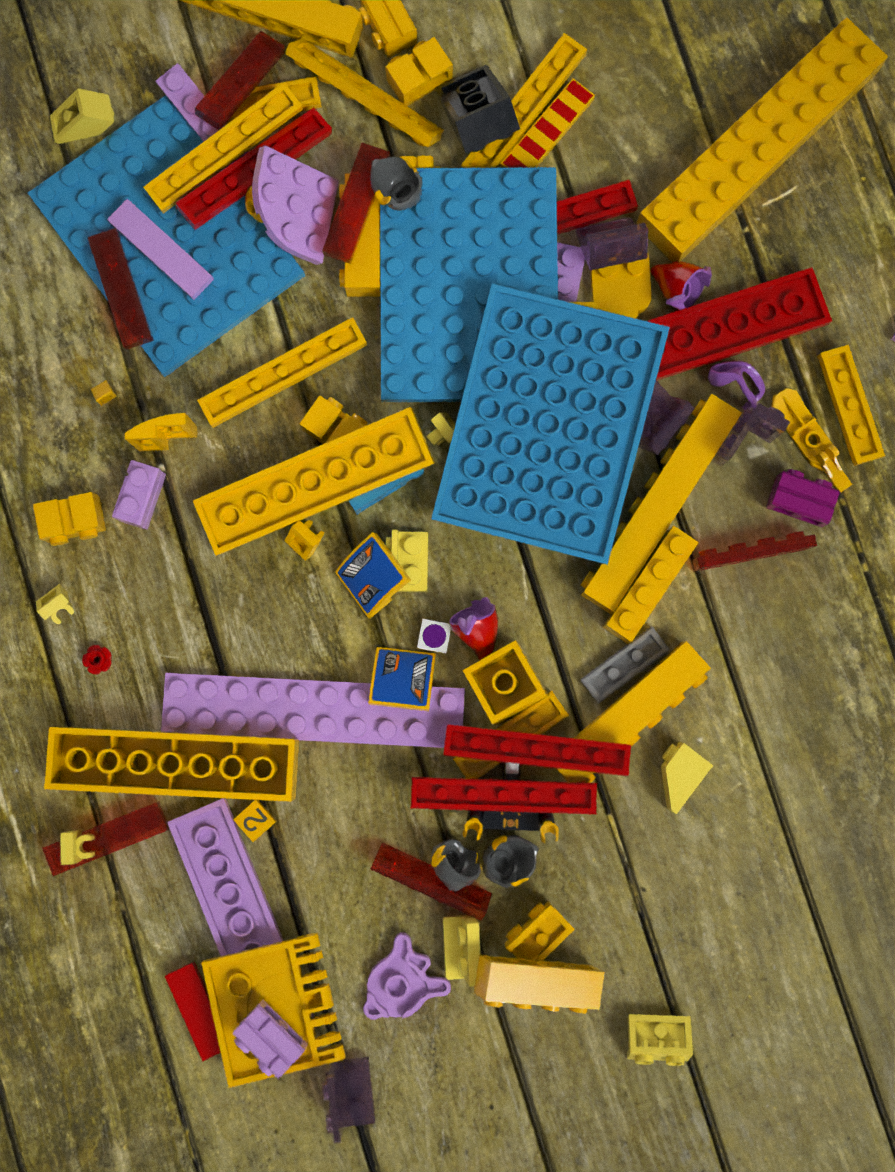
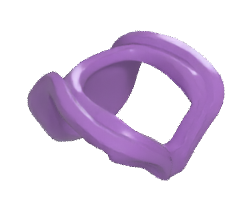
(726, 372)

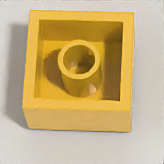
(505, 683)

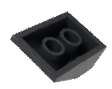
(478, 109)

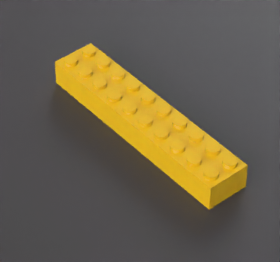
(761, 140)

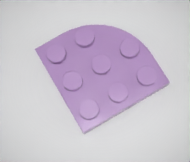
(293, 203)

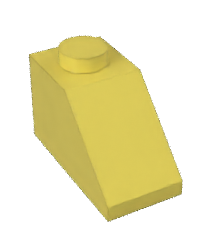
(82, 116)
(681, 774)

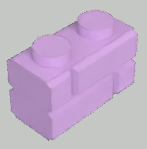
(139, 495)
(269, 1040)

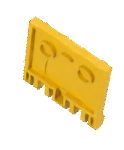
(274, 975)

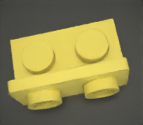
(412, 554)
(461, 947)
(659, 1039)

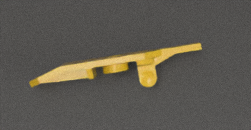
(801, 426)

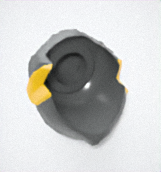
(395, 183)
(510, 860)
(455, 864)

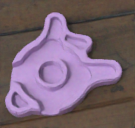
(400, 982)

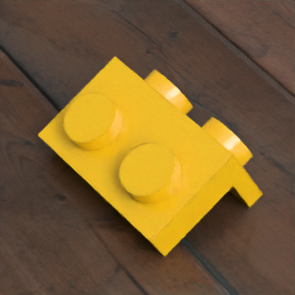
(539, 934)

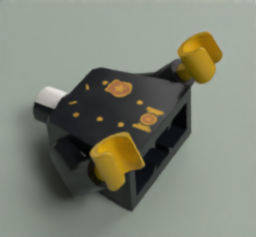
(511, 820)

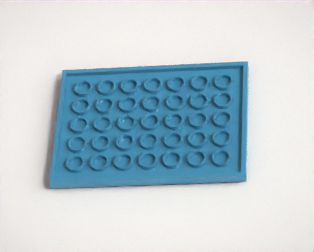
(230, 246)
(440, 267)
(550, 423)

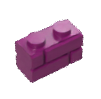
(803, 498)

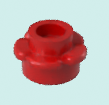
(89, 659)

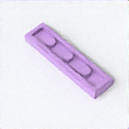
(160, 249)

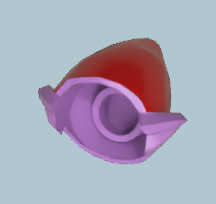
(681, 282)
(477, 627)

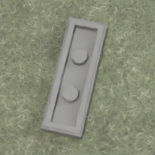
(624, 665)

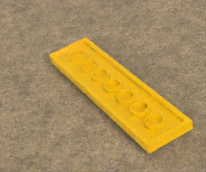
(314, 481)

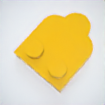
(622, 288)

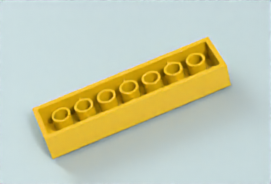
(171, 763)

